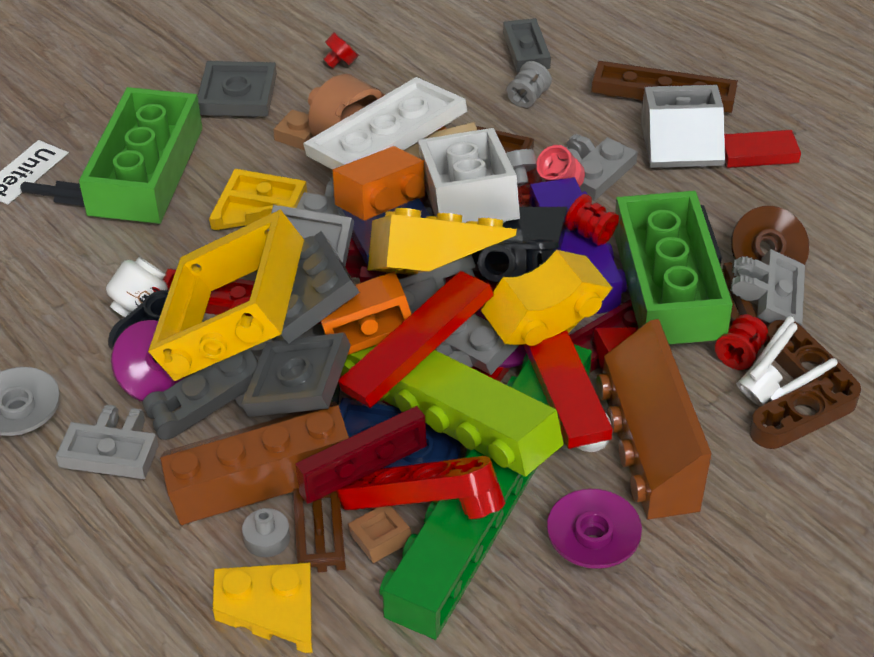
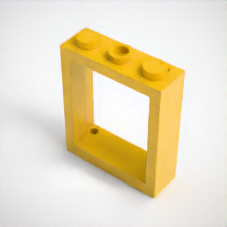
(187, 344)

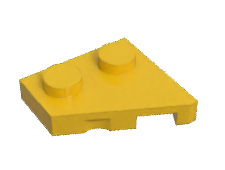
(252, 196)
(267, 601)

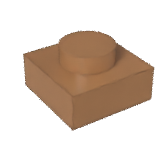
(293, 129)
(380, 532)

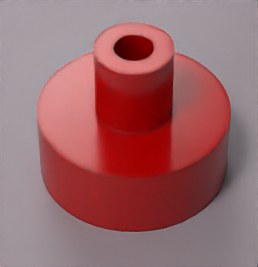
(339, 51)

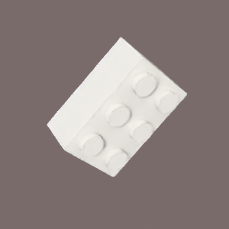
(470, 176)

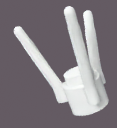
(763, 379)

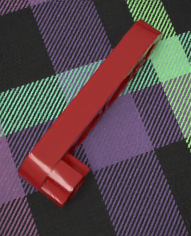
(465, 478)

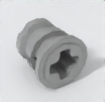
(523, 80)

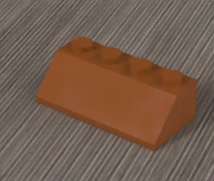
(655, 424)
(246, 463)

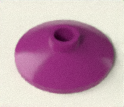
(135, 366)
(596, 514)

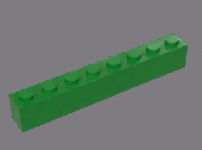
(450, 545)

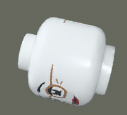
(133, 284)

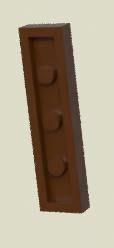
(630, 80)

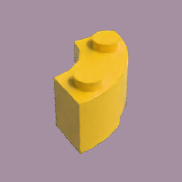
(546, 299)

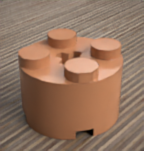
(338, 100)

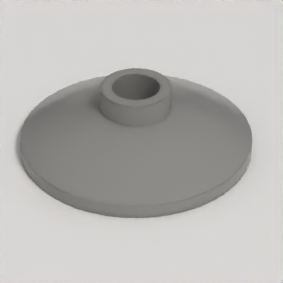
(26, 399)

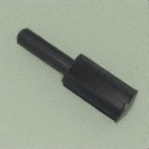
(63, 192)

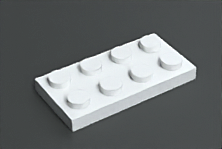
(392, 120)

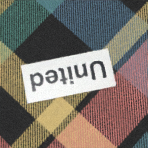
(28, 168)

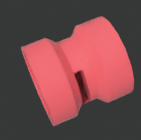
(558, 163)

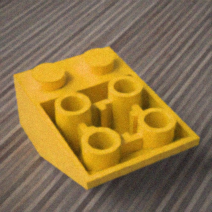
(418, 245)

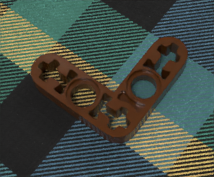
(815, 393)

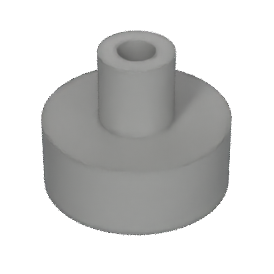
(522, 161)
(266, 532)

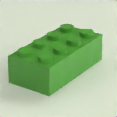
(141, 155)
(672, 266)

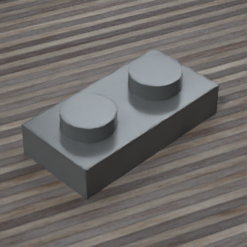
(526, 42)

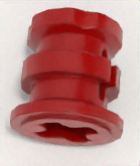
(591, 220)
(744, 346)

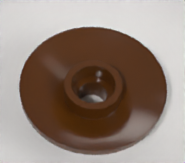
(770, 225)

